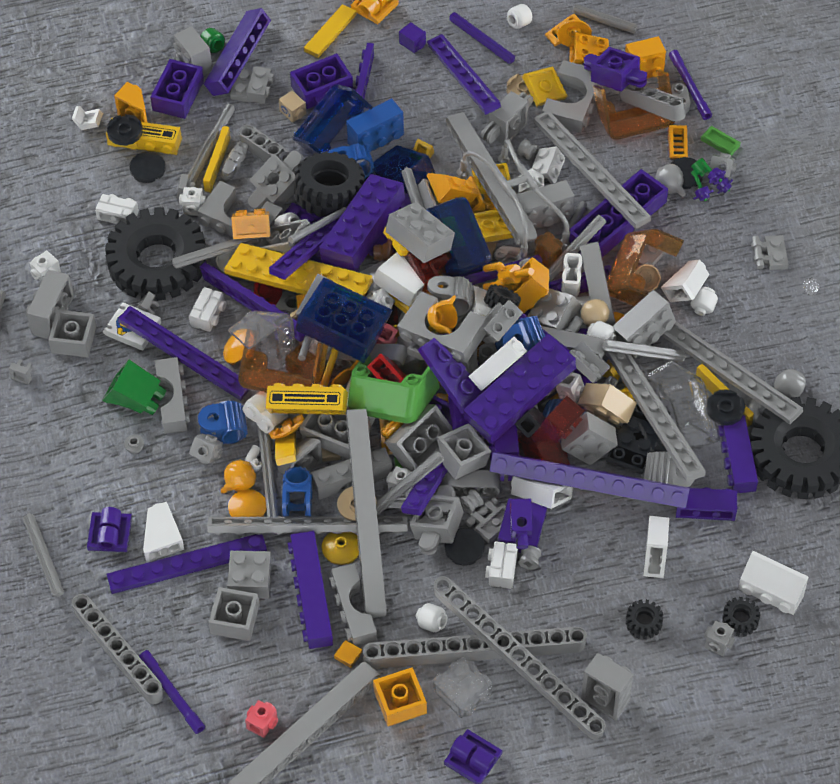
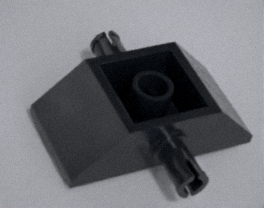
(634, 442)

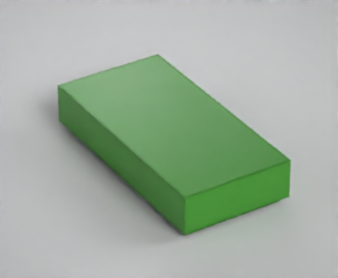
(720, 141)

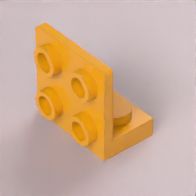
(586, 44)
(250, 224)

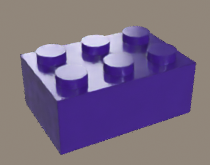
(319, 78)
(177, 88)

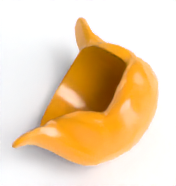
(443, 316)
(238, 476)

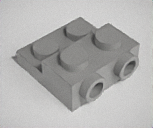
(253, 85)

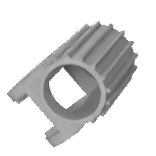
(453, 286)
(663, 469)

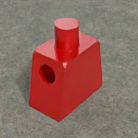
(390, 372)

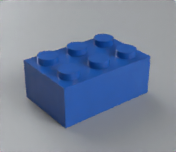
(376, 126)

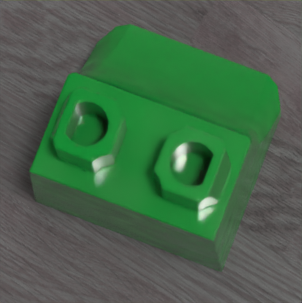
(134, 389)

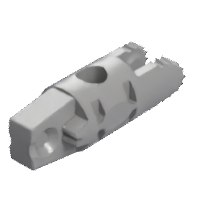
(234, 161)

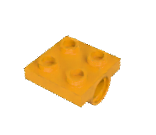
(374, 9)

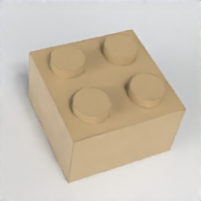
(607, 403)

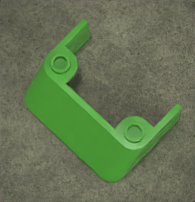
(390, 399)

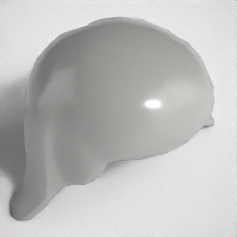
(672, 178)
(790, 383)

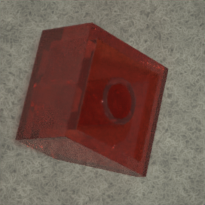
(559, 422)

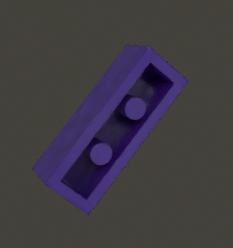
(710, 504)

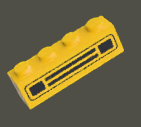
(156, 139)
(306, 400)

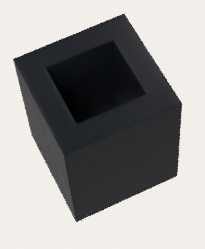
(530, 422)

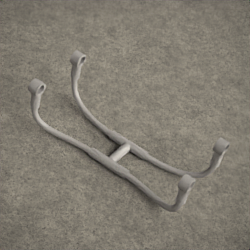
(462, 172)

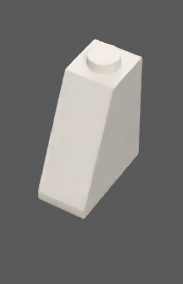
(399, 279)
(686, 282)
(497, 363)
(541, 492)
(161, 533)
(656, 546)

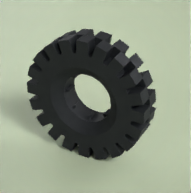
(148, 230)
(782, 471)

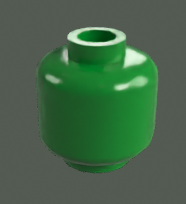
(213, 39)

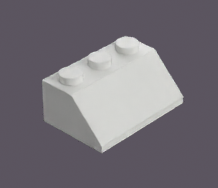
(773, 583)

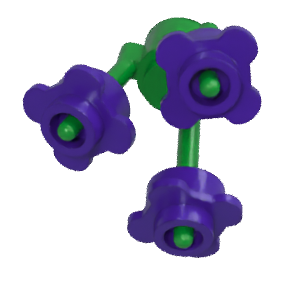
(715, 177)

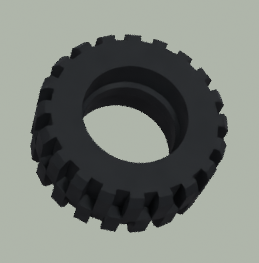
(322, 169)

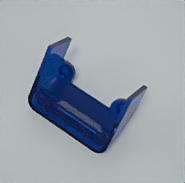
(329, 118)
(468, 247)

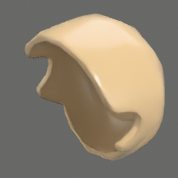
(650, 275)
(594, 311)

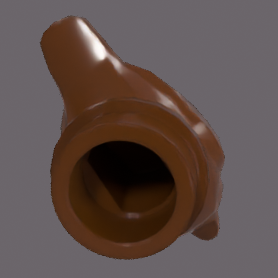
(384, 251)

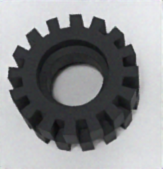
(499, 294)
(741, 606)
(641, 629)

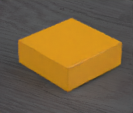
(348, 654)

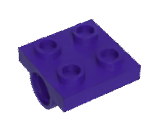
(109, 530)
(472, 756)

